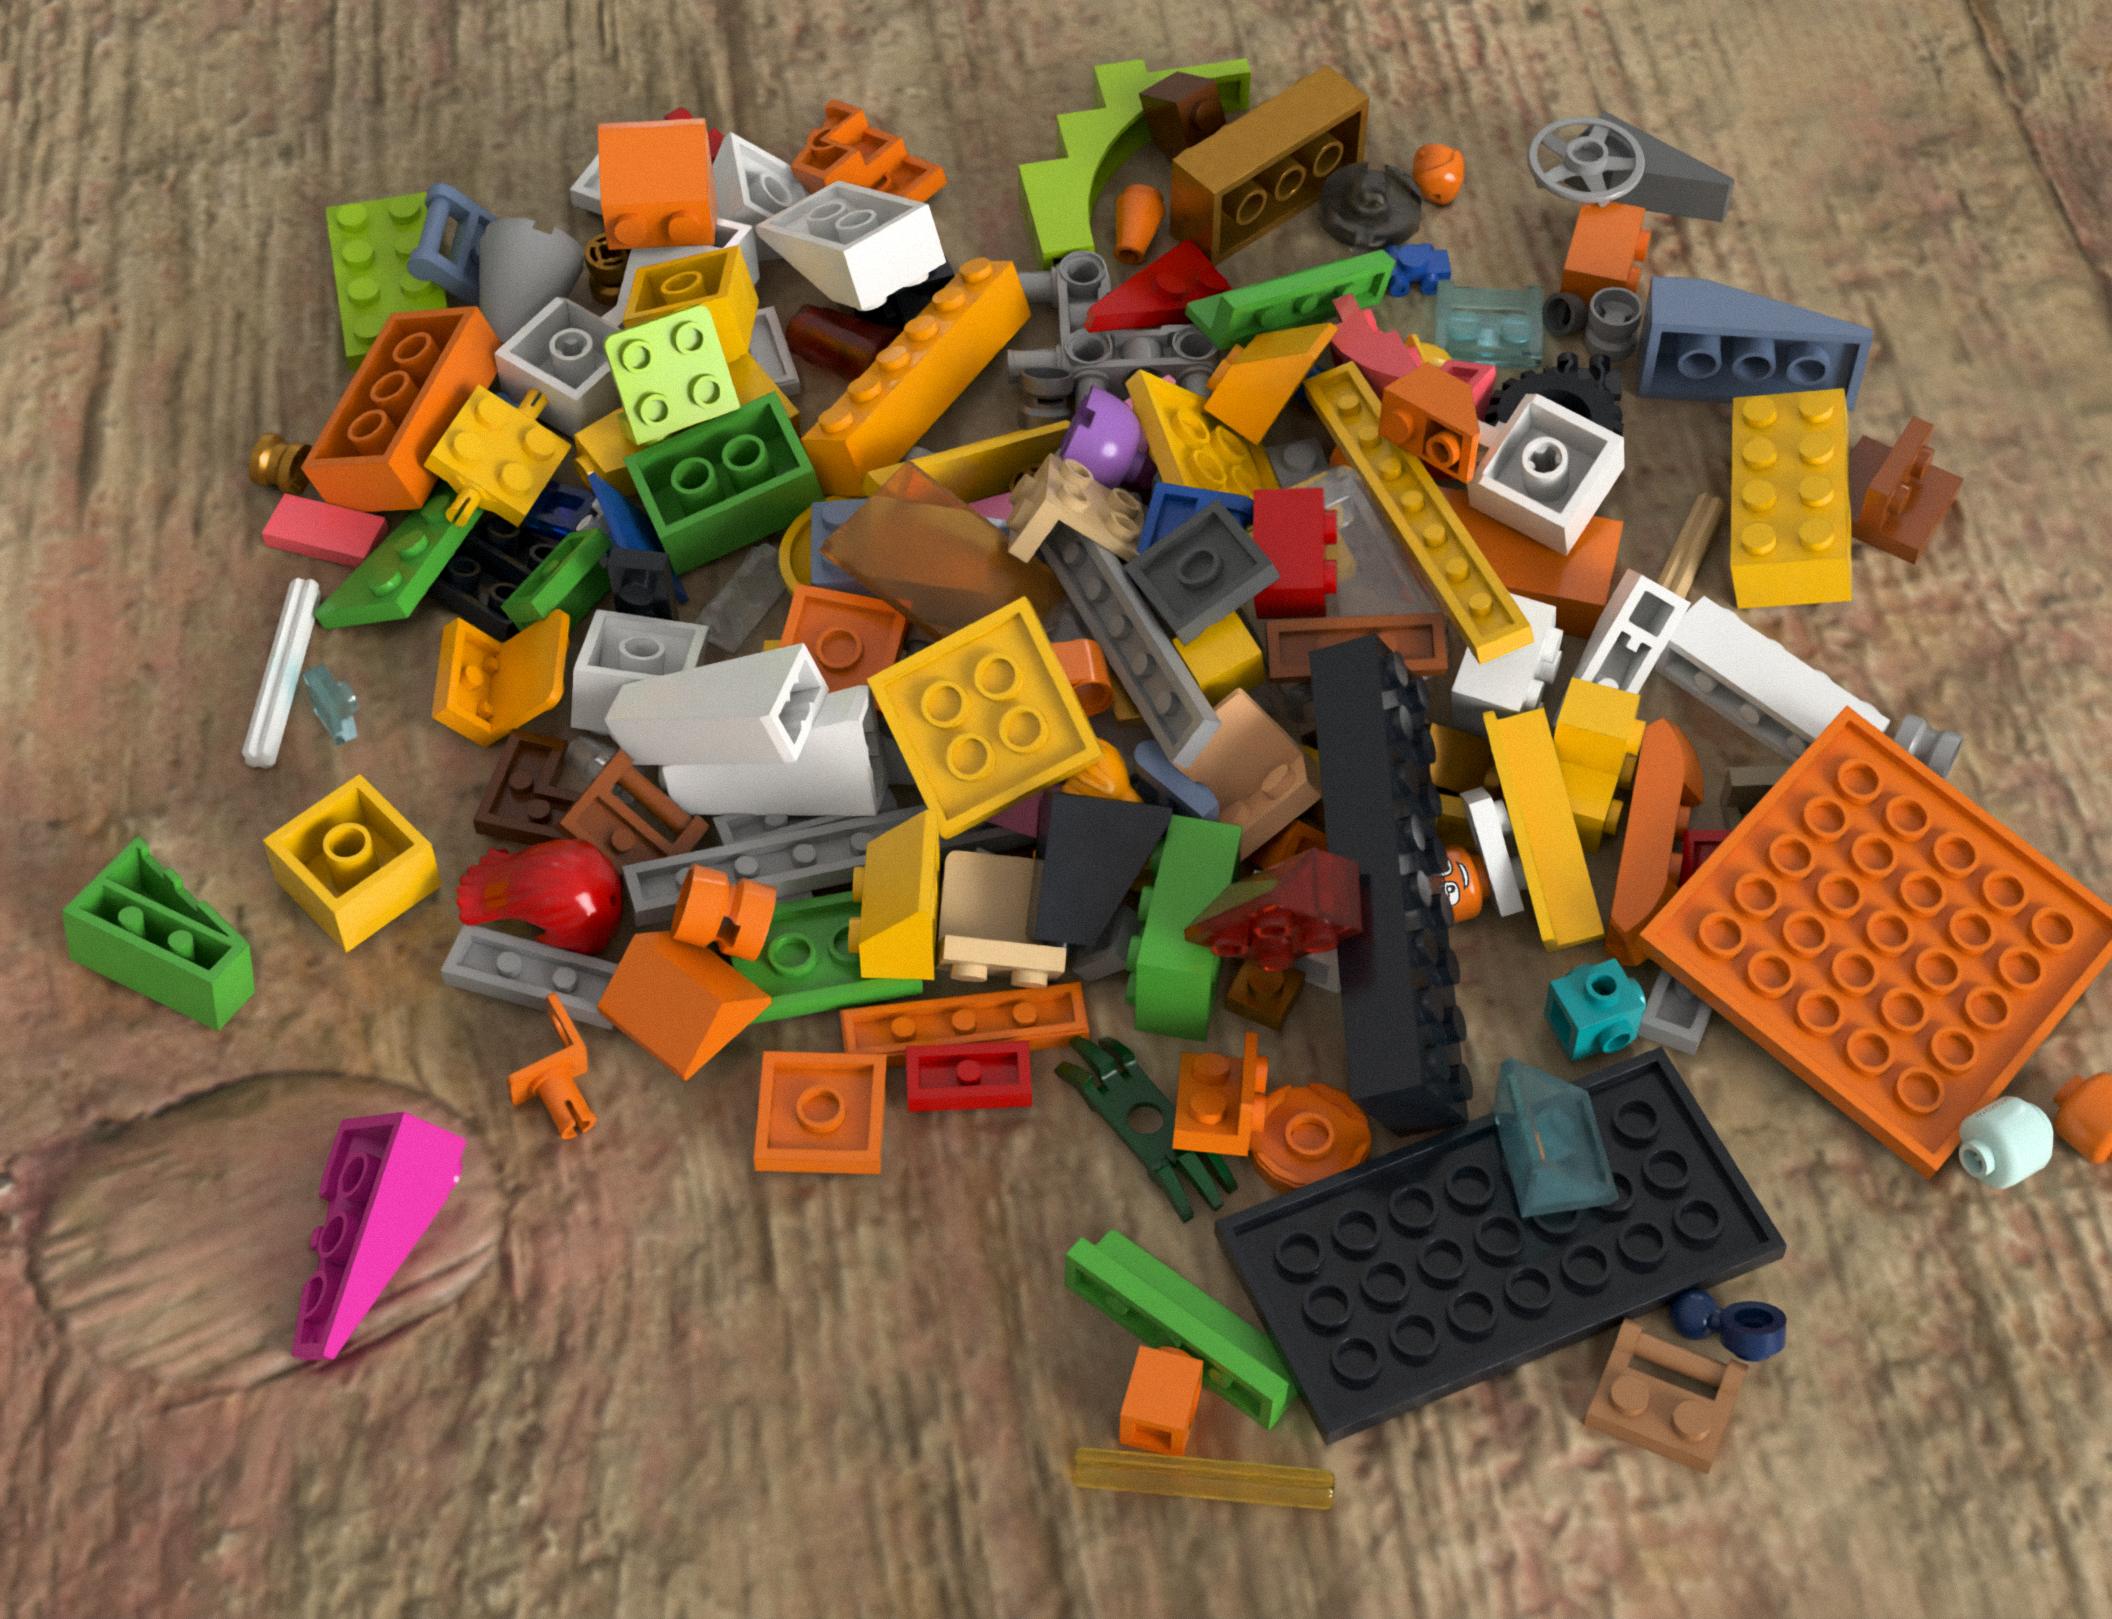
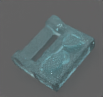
(1490, 337)

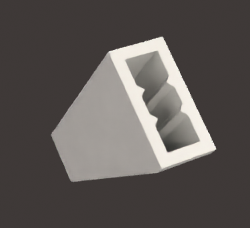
(722, 711)
(835, 773)

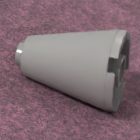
(523, 272)

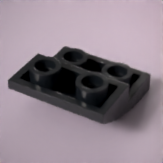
(487, 572)

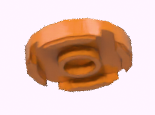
(1308, 1136)

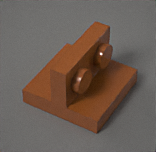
(1899, 493)

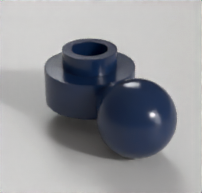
(1745, 1328)

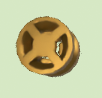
(279, 464)

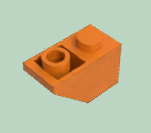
(1432, 419)

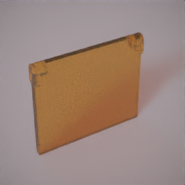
(936, 556)

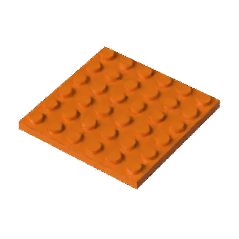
(1884, 939)

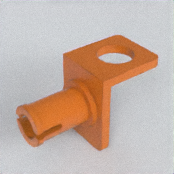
(554, 1077)

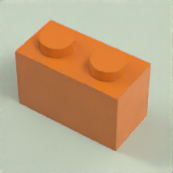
(1605, 249)

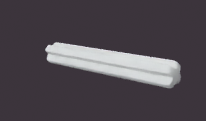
(281, 674)

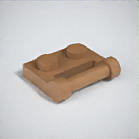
(1657, 1412)

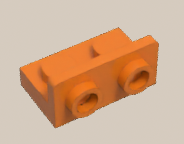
(1218, 1100)

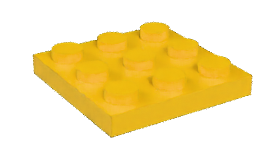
(1193, 444)
(986, 718)

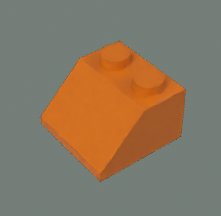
(657, 184)

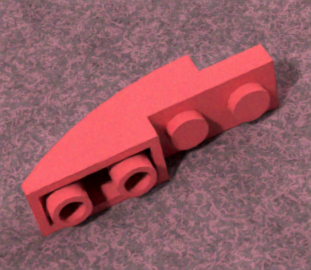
(1377, 355)

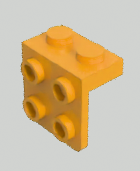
(498, 686)

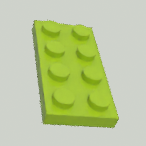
(370, 267)

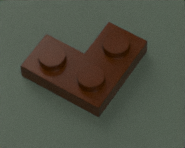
(523, 792)

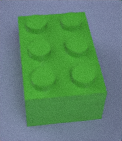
(725, 482)
(1171, 978)

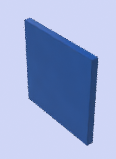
(630, 526)

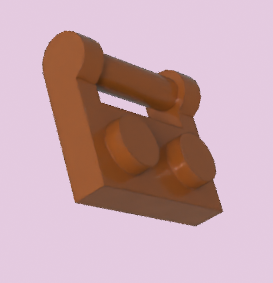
(617, 829)

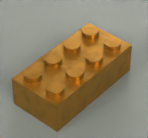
(1267, 164)

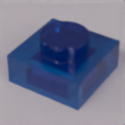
(559, 510)

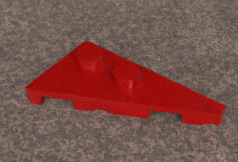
(1158, 292)

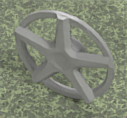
(1587, 159)

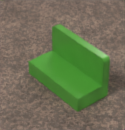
(564, 580)

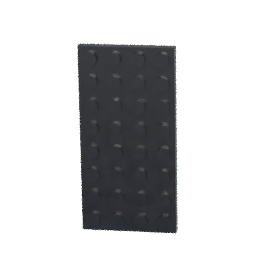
(1432, 1281)

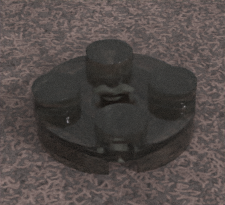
(1364, 228)

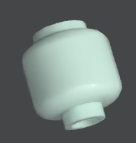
(2005, 1142)

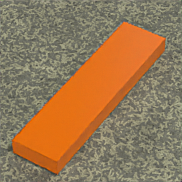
(1037, 1015)

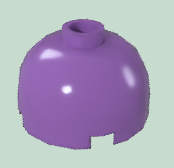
(1105, 439)

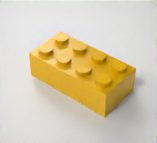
(1791, 499)

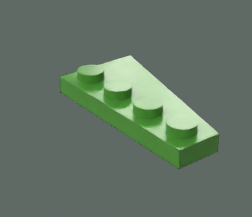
(400, 568)

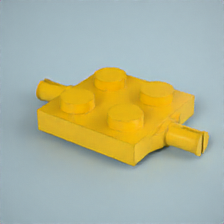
(497, 456)

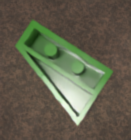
(159, 939)

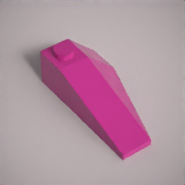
(382, 1194)

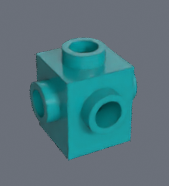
(1594, 1009)

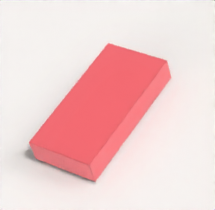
(324, 530)

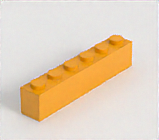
(917, 376)

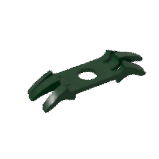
(1132, 1090)

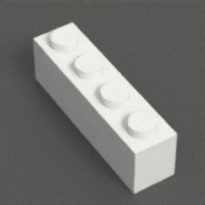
(1755, 681)

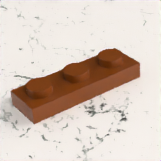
(1414, 635)

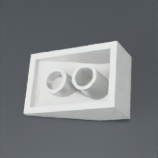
(856, 242)

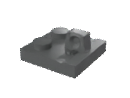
(1201, 571)

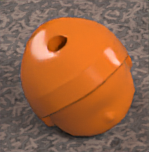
(1438, 172)

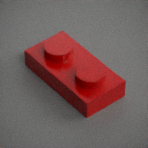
(968, 1076)

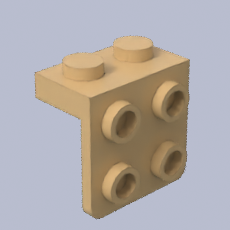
(1071, 495)
(986, 920)

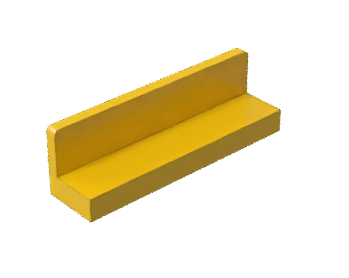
(982, 466)
(1544, 829)

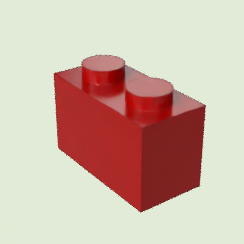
(1294, 535)

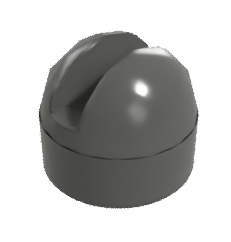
(1565, 313)

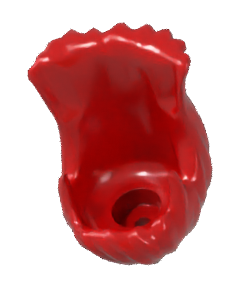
(553, 885)

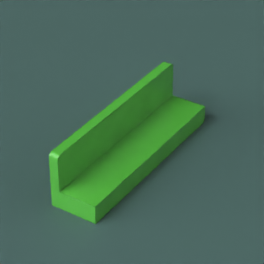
(1290, 299)
(1174, 1313)

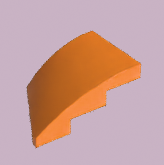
(863, 156)

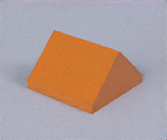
(679, 1001)

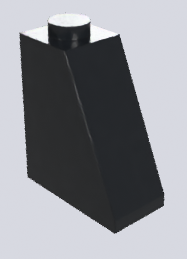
(1086, 864)

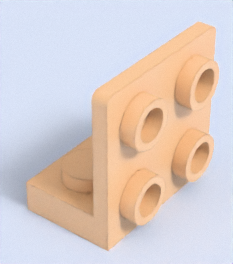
(1255, 772)

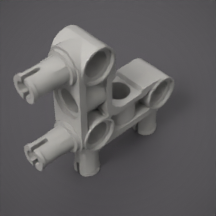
(1108, 356)

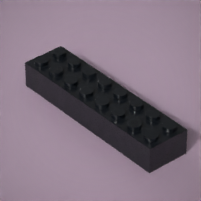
(1383, 815)

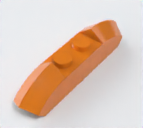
(1663, 792)

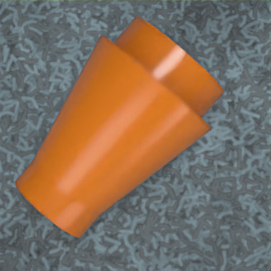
(1137, 221)

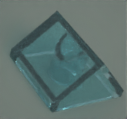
(1550, 1142)

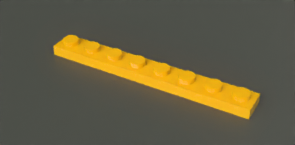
(1420, 517)

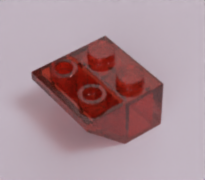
(1283, 911)

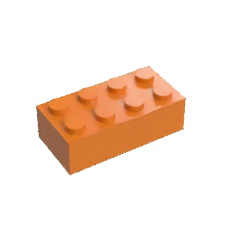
(401, 408)

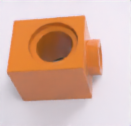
(1161, 1400)

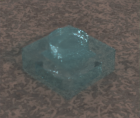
(332, 703)

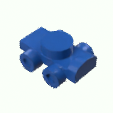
(1417, 264)

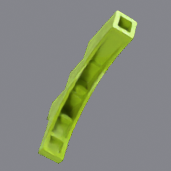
(1093, 144)

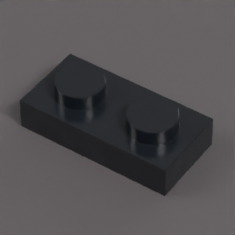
(642, 583)

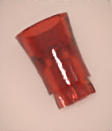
(837, 341)

